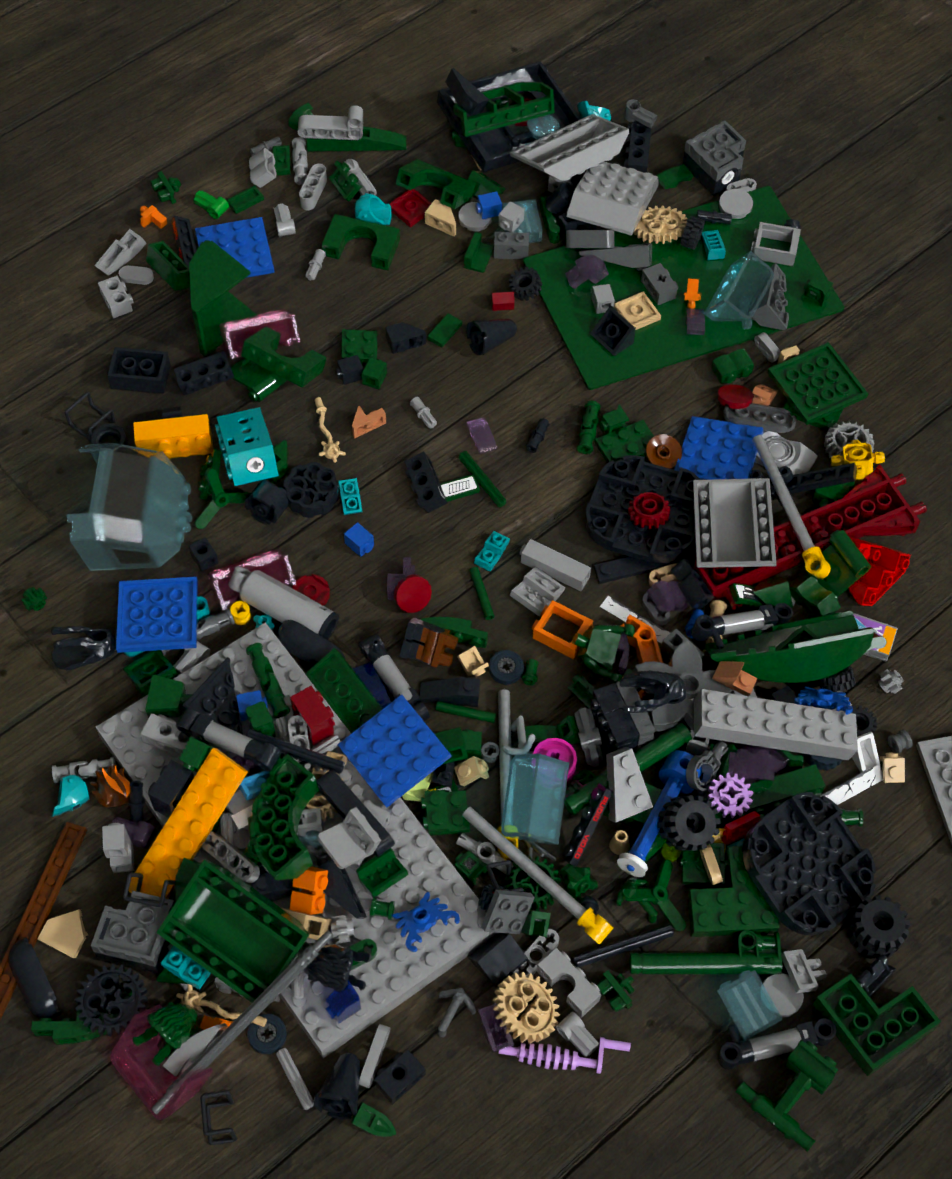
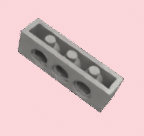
(172, 742)

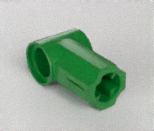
(213, 205)

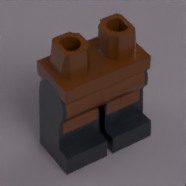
(428, 643)

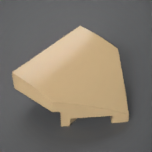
(65, 933)

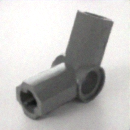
(589, 737)

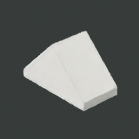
(867, 754)

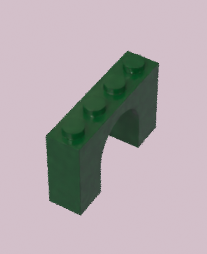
(455, 189)
(345, 229)
(261, 350)

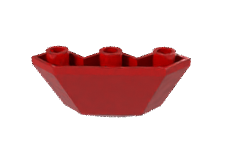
(885, 570)

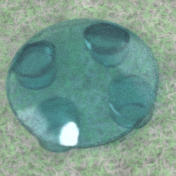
(543, 126)

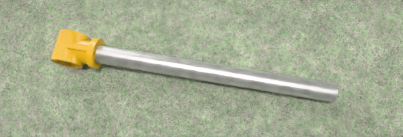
(812, 555)
(505, 758)
(594, 924)

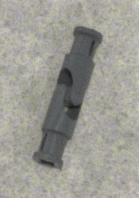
(211, 625)

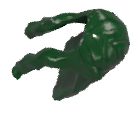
(174, 1023)

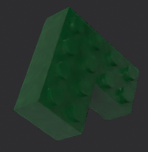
(731, 908)
(872, 1033)

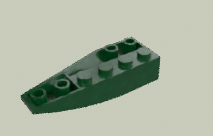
(372, 140)

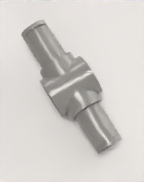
(479, 847)

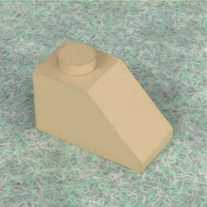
(441, 218)

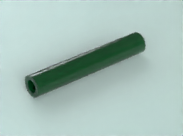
(481, 592)
(465, 712)

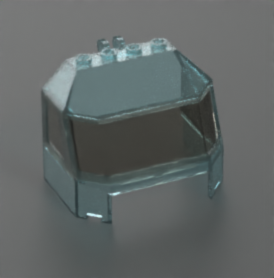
(133, 511)

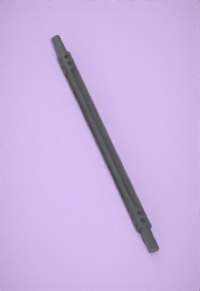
(245, 1018)

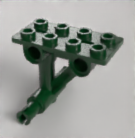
(810, 1071)

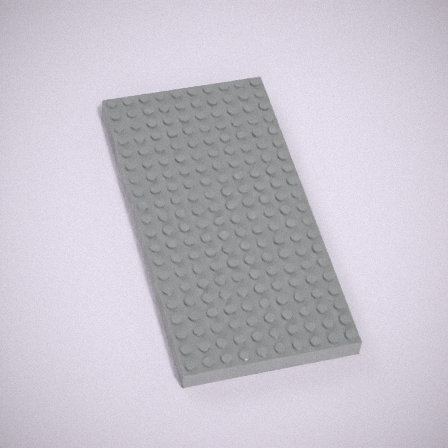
(395, 970)

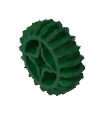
(525, 883)

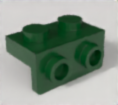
(345, 181)
(381, 873)

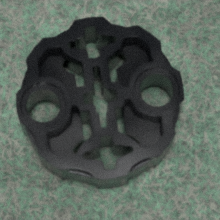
(315, 489)

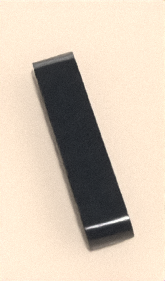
(344, 800)

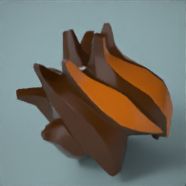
(112, 787)

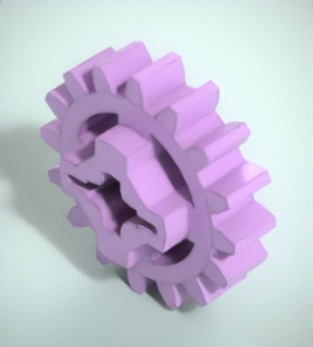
(730, 786)

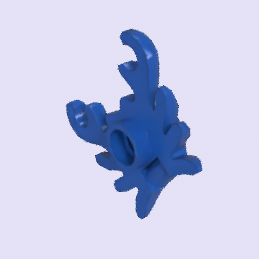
(824, 699)
(422, 919)

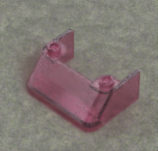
(237, 331)
(271, 563)
(144, 1076)

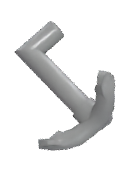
(523, 746)

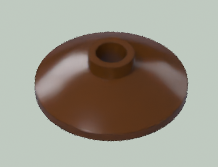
(668, 446)

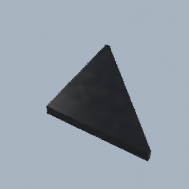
(217, 698)

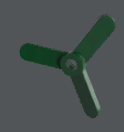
(219, 499)
(659, 896)

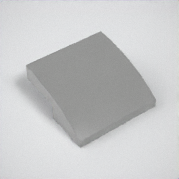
(537, 591)

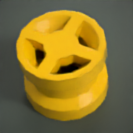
(242, 617)

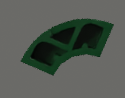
(813, 596)

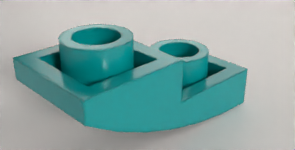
(350, 496)
(492, 551)
(185, 968)

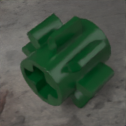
(34, 599)

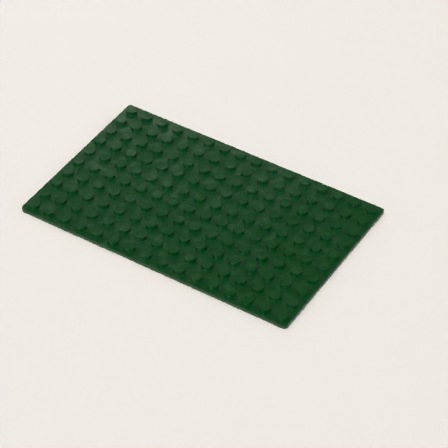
(667, 339)

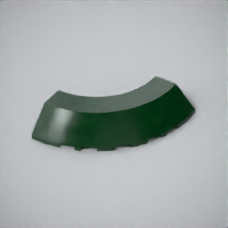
(277, 819)

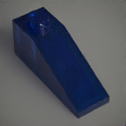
(373, 683)

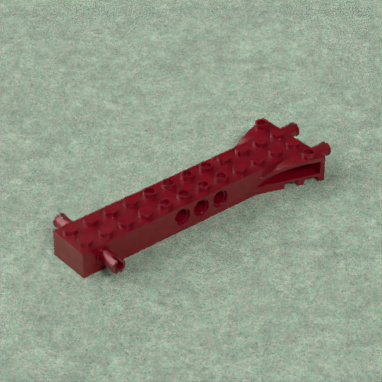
(868, 509)

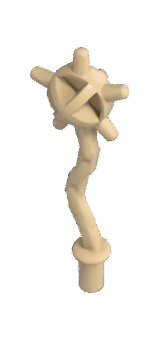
(331, 449)
(195, 1000)

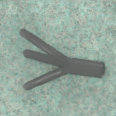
(531, 845)

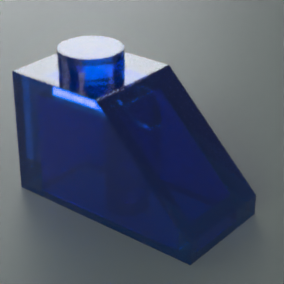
(343, 1004)

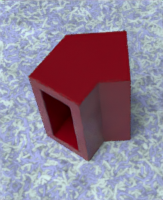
(503, 301)

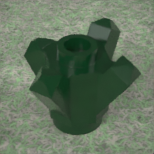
(577, 880)

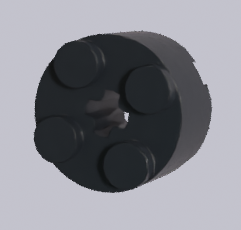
(267, 502)

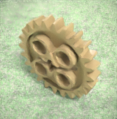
(661, 225)
(541, 1020)

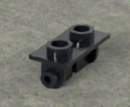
(444, 774)
(878, 974)

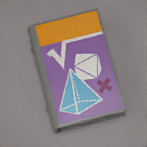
(885, 630)

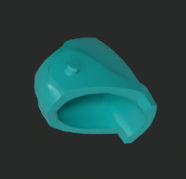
(586, 110)
(373, 210)
(72, 794)

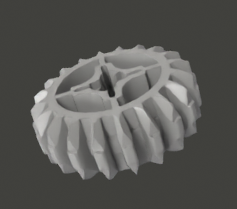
(843, 434)

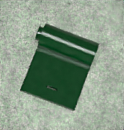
(257, 379)
(845, 562)

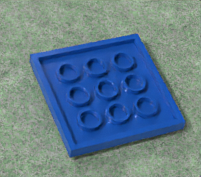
(243, 241)
(718, 449)
(157, 614)
(394, 750)

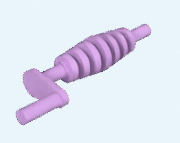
(565, 1058)

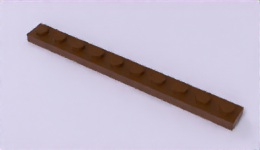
(42, 902)

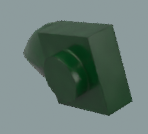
(373, 1121)

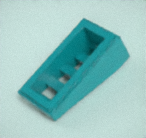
(719, 251)

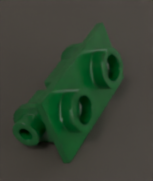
(582, 690)

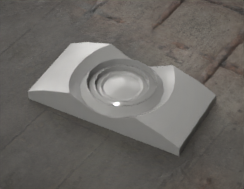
(788, 453)

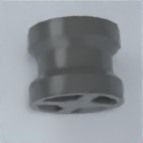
(900, 741)

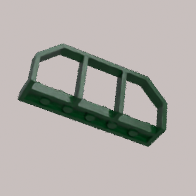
(508, 115)

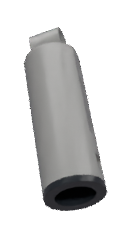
(282, 601)

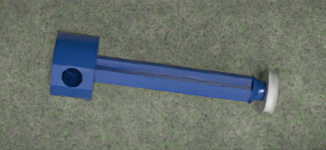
(674, 778)

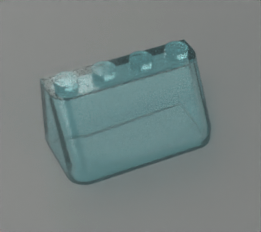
(740, 290)
(535, 798)

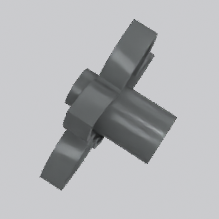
(688, 665)

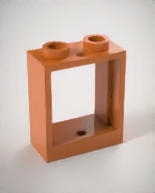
(553, 641)

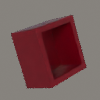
(315, 714)

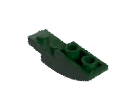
(461, 629)
(67, 1030)

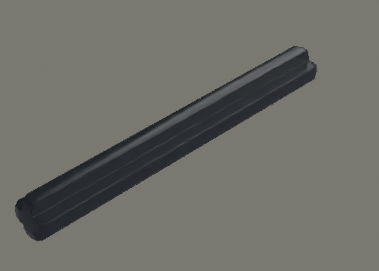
(298, 751)
(623, 946)

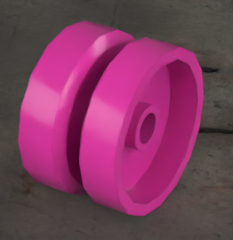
(560, 750)

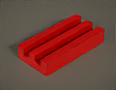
(739, 827)

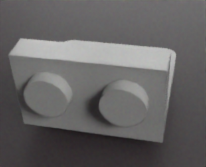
(350, 840)

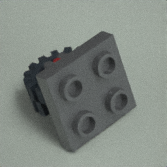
(504, 909)

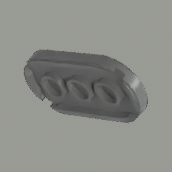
(767, 417)

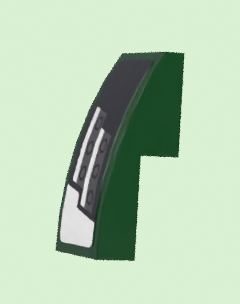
(744, 595)

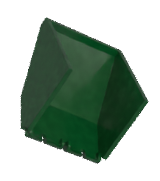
(211, 278)

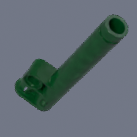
(584, 782)
(762, 956)

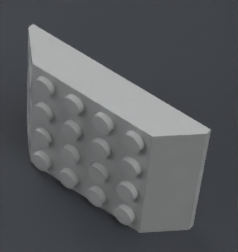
(574, 147)
(612, 197)
(733, 523)

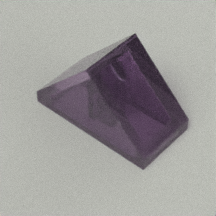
(493, 1032)

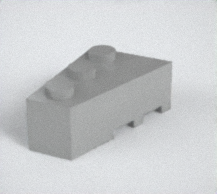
(627, 784)

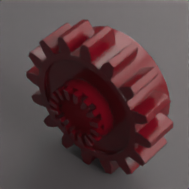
(649, 510)

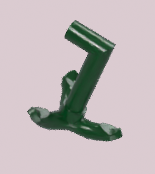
(632, 883)

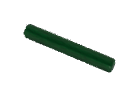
(482, 479)

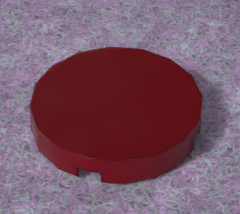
(735, 396)
(313, 587)
(412, 593)

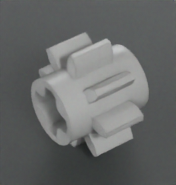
(891, 681)
(342, 928)

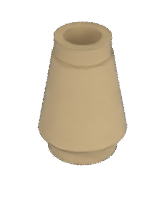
(619, 843)

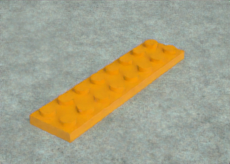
(189, 822)

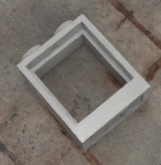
(779, 233)

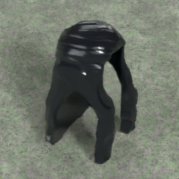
(81, 651)
(665, 686)
(334, 965)

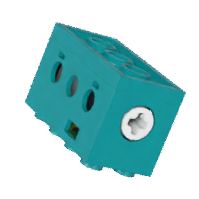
(246, 446)

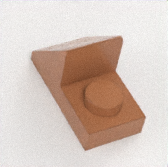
(763, 395)
(365, 423)
(732, 676)

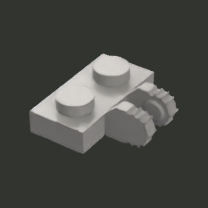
(801, 971)

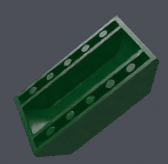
(233, 930)

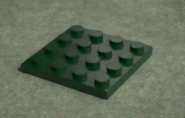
(817, 383)

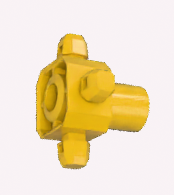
(862, 456)

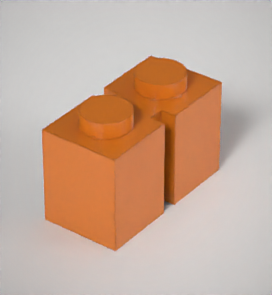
(311, 898)

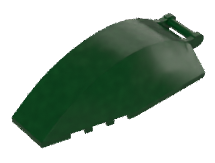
(836, 648)

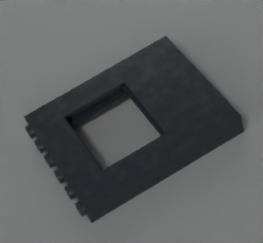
(493, 147)

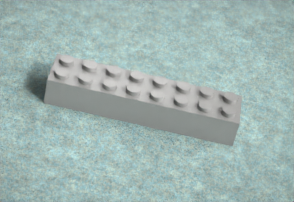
(775, 724)

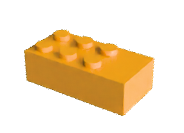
(175, 436)

